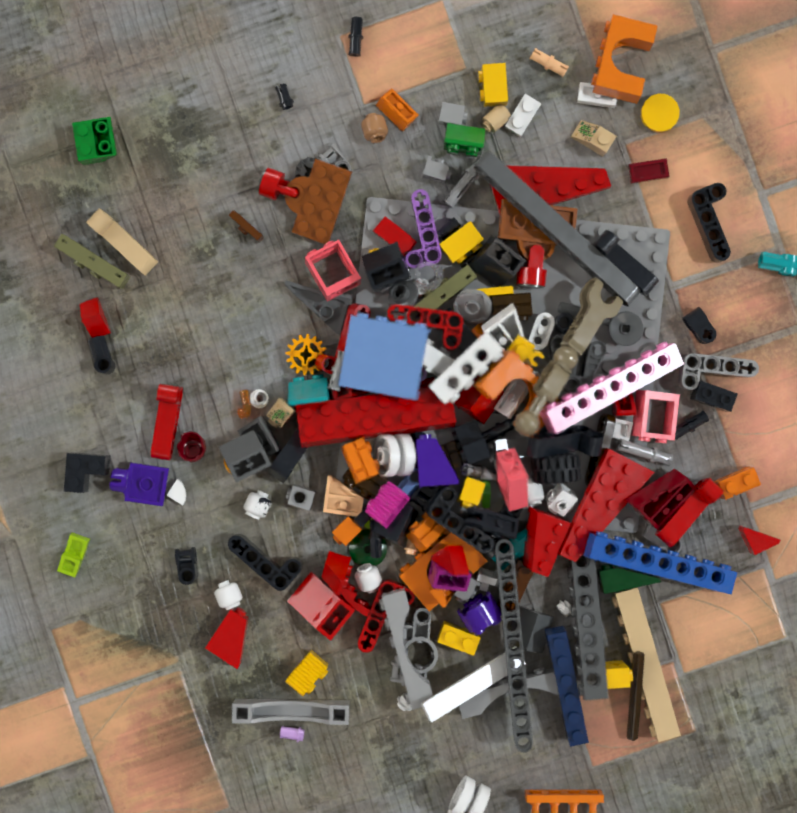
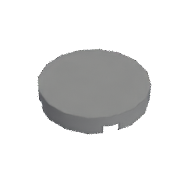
(473, 306)

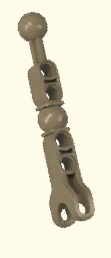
(573, 344)

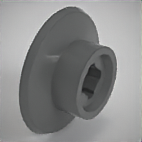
(408, 294)
(634, 331)

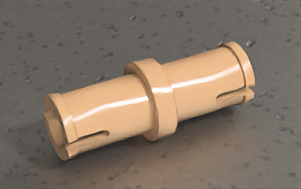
(549, 62)

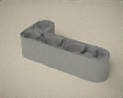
(718, 368)

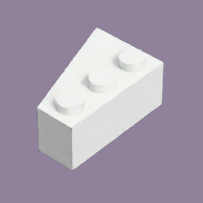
(505, 327)
(439, 361)

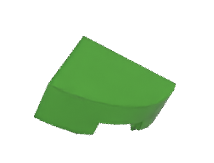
(486, 495)

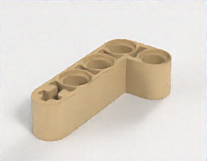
(122, 241)

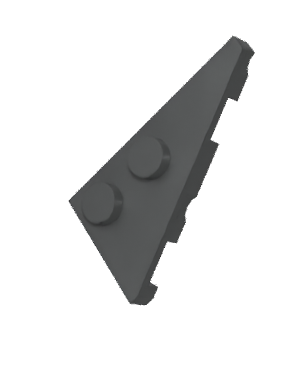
(331, 312)

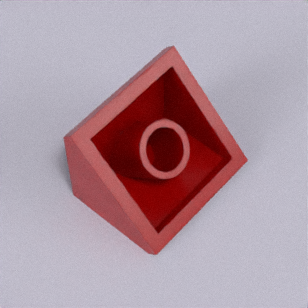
(476, 404)

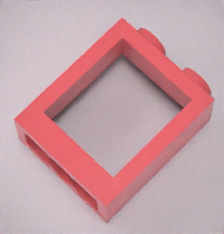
(342, 286)
(670, 420)
(512, 479)

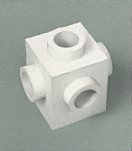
(561, 499)

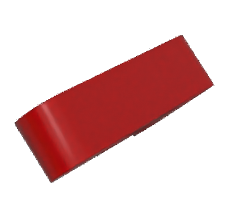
(352, 310)
(425, 314)
(166, 421)
(675, 527)
(379, 616)

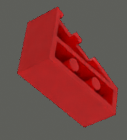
(543, 541)

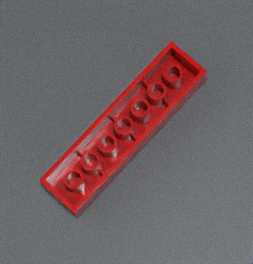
(371, 416)

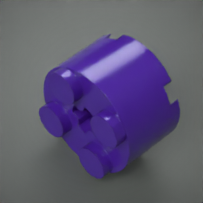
(480, 613)

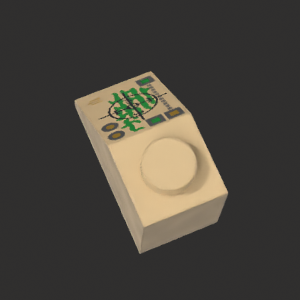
(593, 137)
(280, 413)

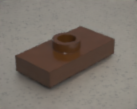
(245, 227)

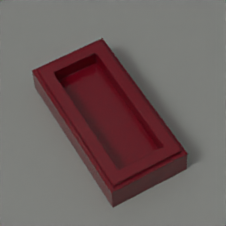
(648, 171)

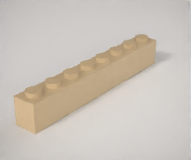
(654, 689)

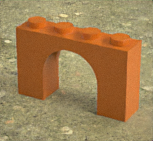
(609, 80)
(504, 371)
(415, 574)

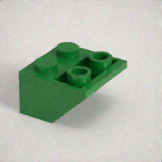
(94, 140)
(464, 140)

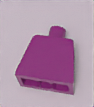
(443, 579)

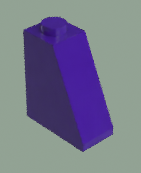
(432, 463)

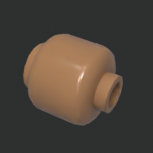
(374, 128)

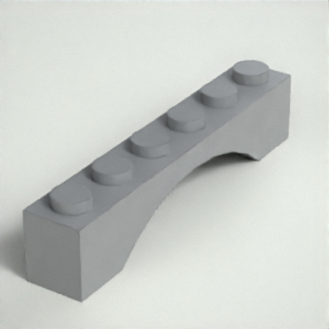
(397, 608)
(540, 679)
(262, 710)

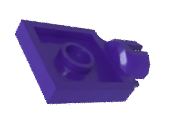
(141, 483)

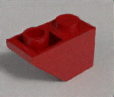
(336, 570)

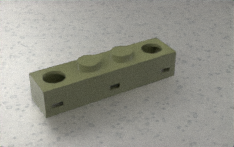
(84, 258)
(448, 288)

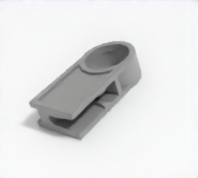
(650, 535)

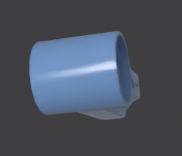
(408, 485)

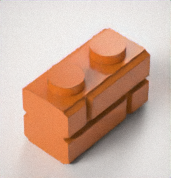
(360, 460)
(738, 482)
(426, 531)

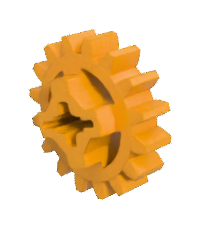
(297, 353)

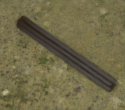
(635, 696)

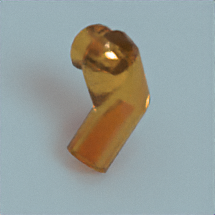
(245, 399)

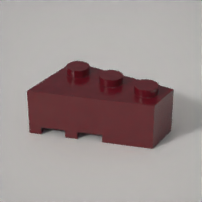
(662, 498)

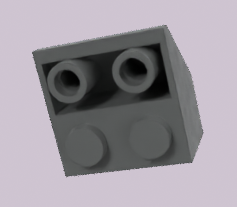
(245, 456)

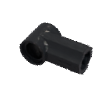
(101, 353)

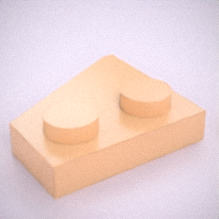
(341, 498)

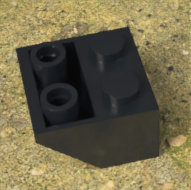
(496, 262)
(385, 267)

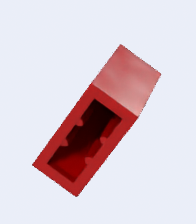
(230, 637)

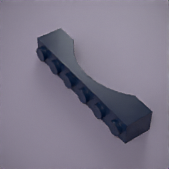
(567, 686)

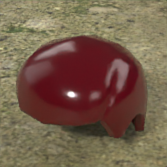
(191, 447)

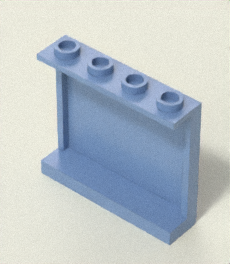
(384, 356)

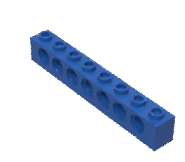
(723, 581)

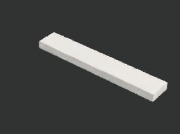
(467, 687)

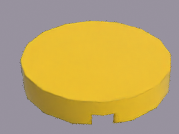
(660, 112)

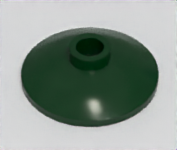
(357, 550)

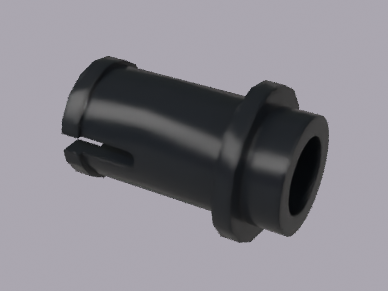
(284, 97)
(448, 228)

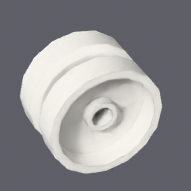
(395, 454)
(468, 798)

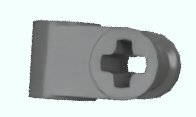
(335, 157)

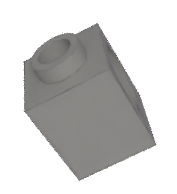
(452, 114)
(309, 497)

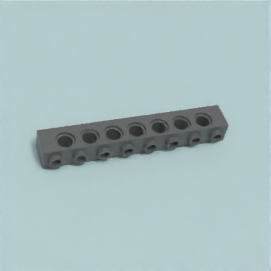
(598, 668)

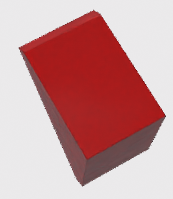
(94, 318)
(624, 406)
(756, 541)
(452, 560)

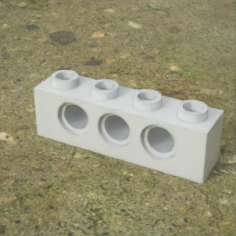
(441, 385)

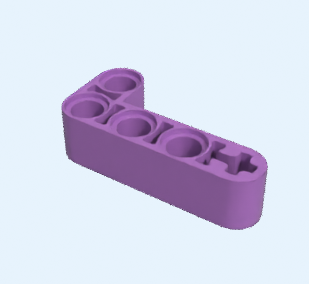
(422, 228)

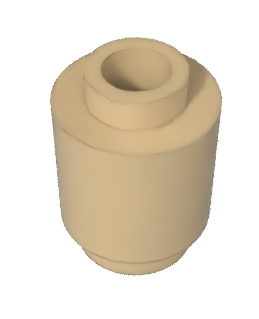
(495, 118)

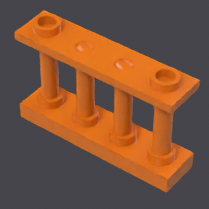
(572, 797)

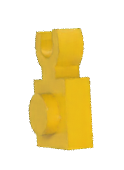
(525, 349)

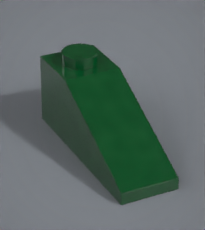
(619, 578)

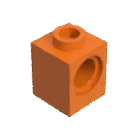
(346, 531)

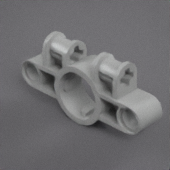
(419, 632)

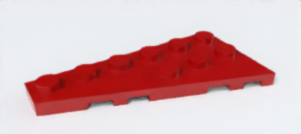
(559, 183)
(604, 498)

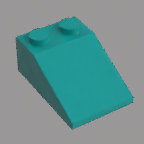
(308, 391)

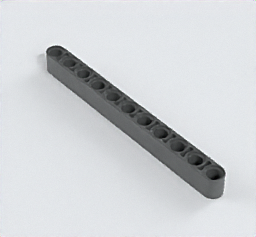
(556, 227)
(516, 653)

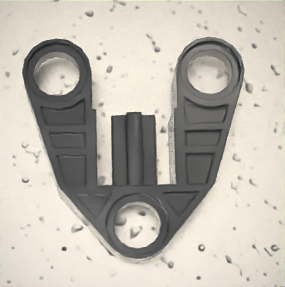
(590, 364)

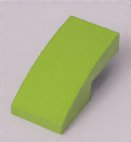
(73, 555)

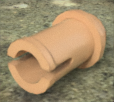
(410, 548)

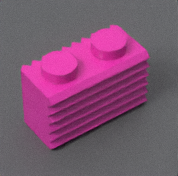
(387, 504)

